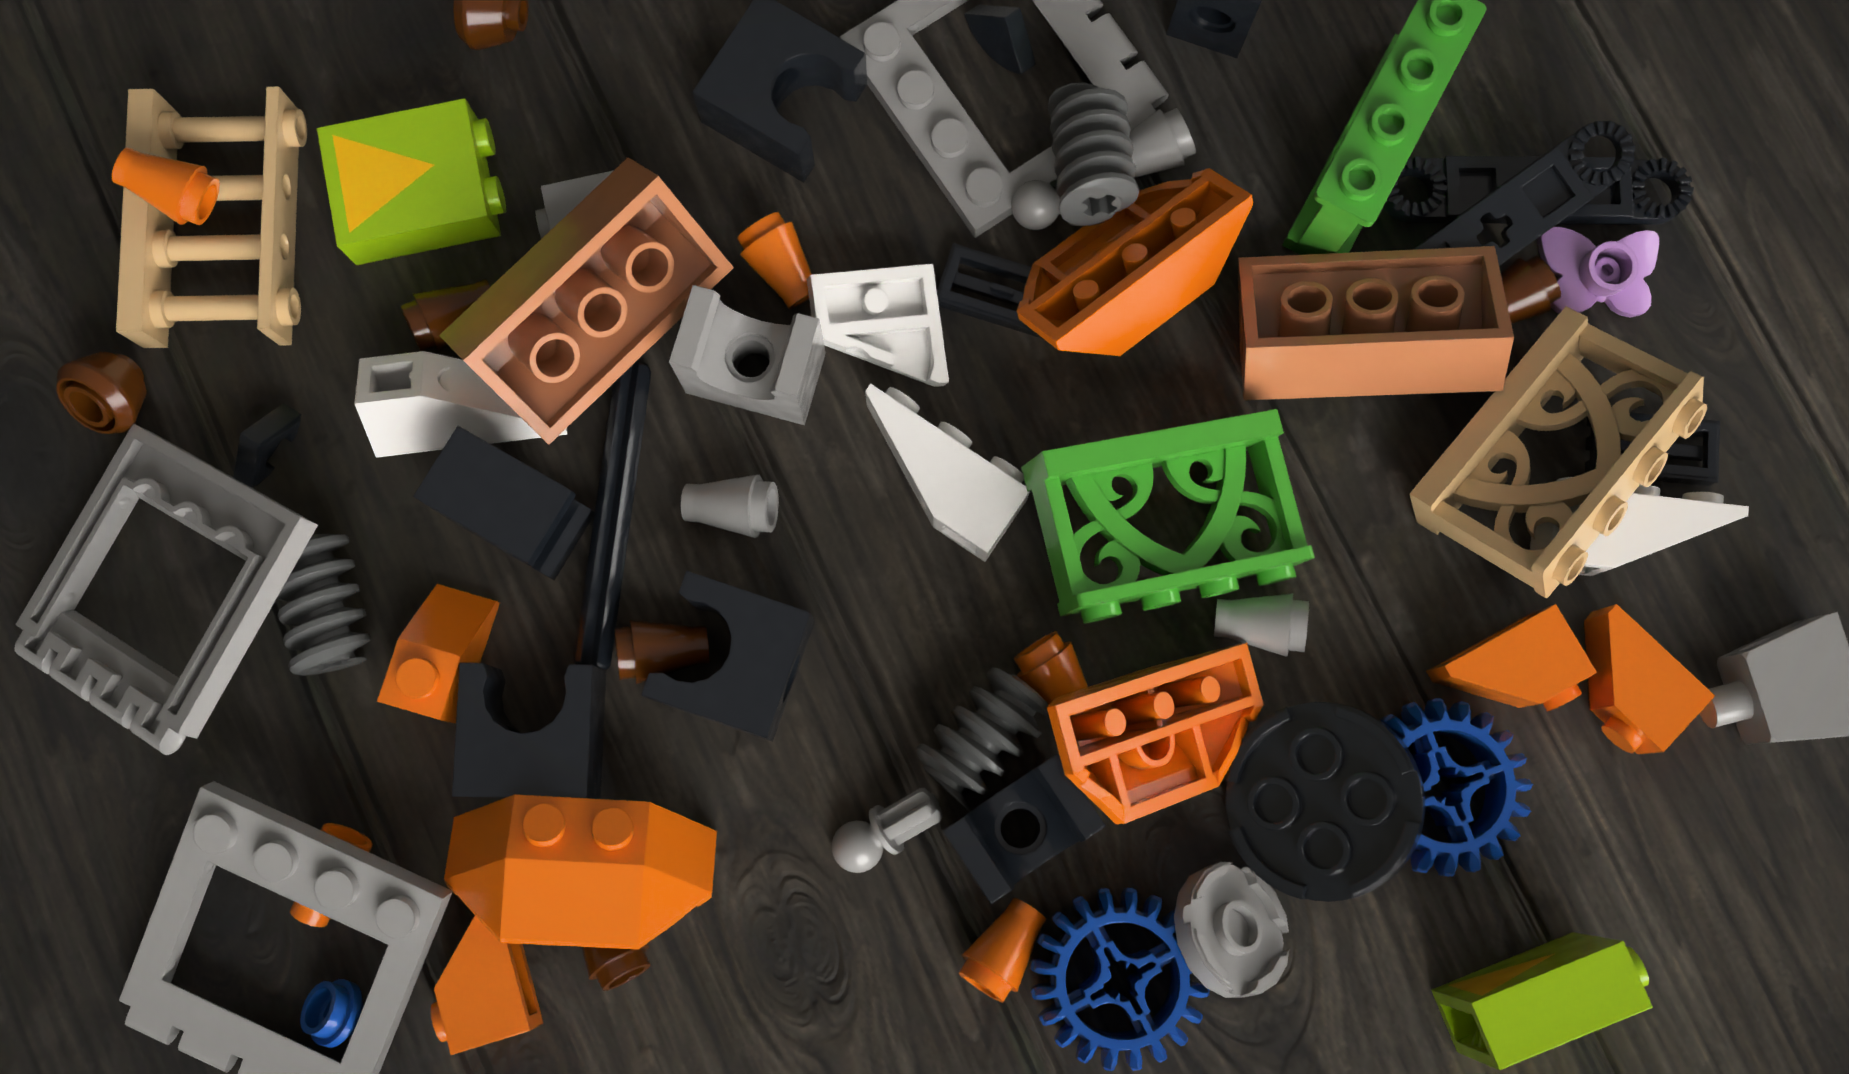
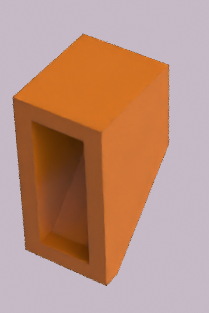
(427, 656)
(1521, 664)
(1638, 684)
(484, 992)

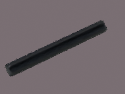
(612, 517)

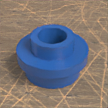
(331, 1012)

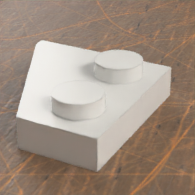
(884, 318)

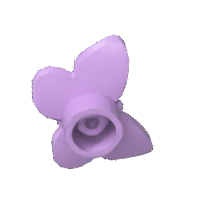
(1602, 272)

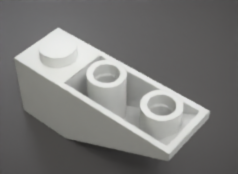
(422, 397)
(956, 487)
(1649, 526)

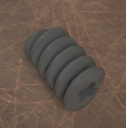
(1091, 153)
(319, 610)
(983, 735)

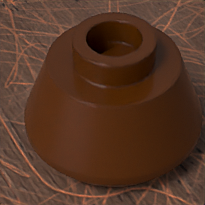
(489, 22)
(102, 391)

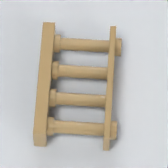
(152, 248)

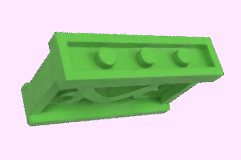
(1385, 126)
(1218, 446)

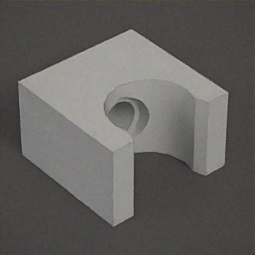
(718, 338)

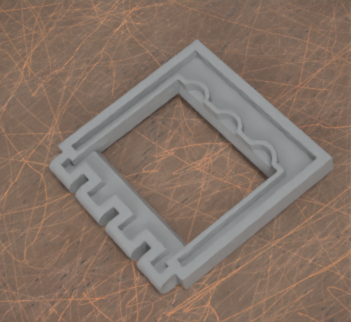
(942, 129)
(109, 671)
(307, 869)

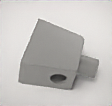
(1786, 684)

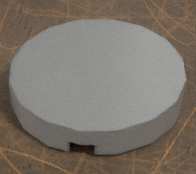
(1231, 930)

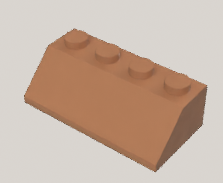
(587, 299)
(1373, 323)

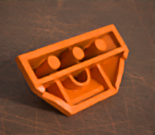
(1138, 268)
(1157, 731)
(579, 869)

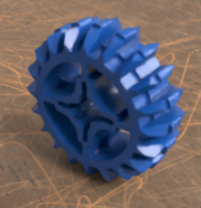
(1453, 808)
(1148, 963)

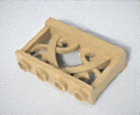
(1546, 371)

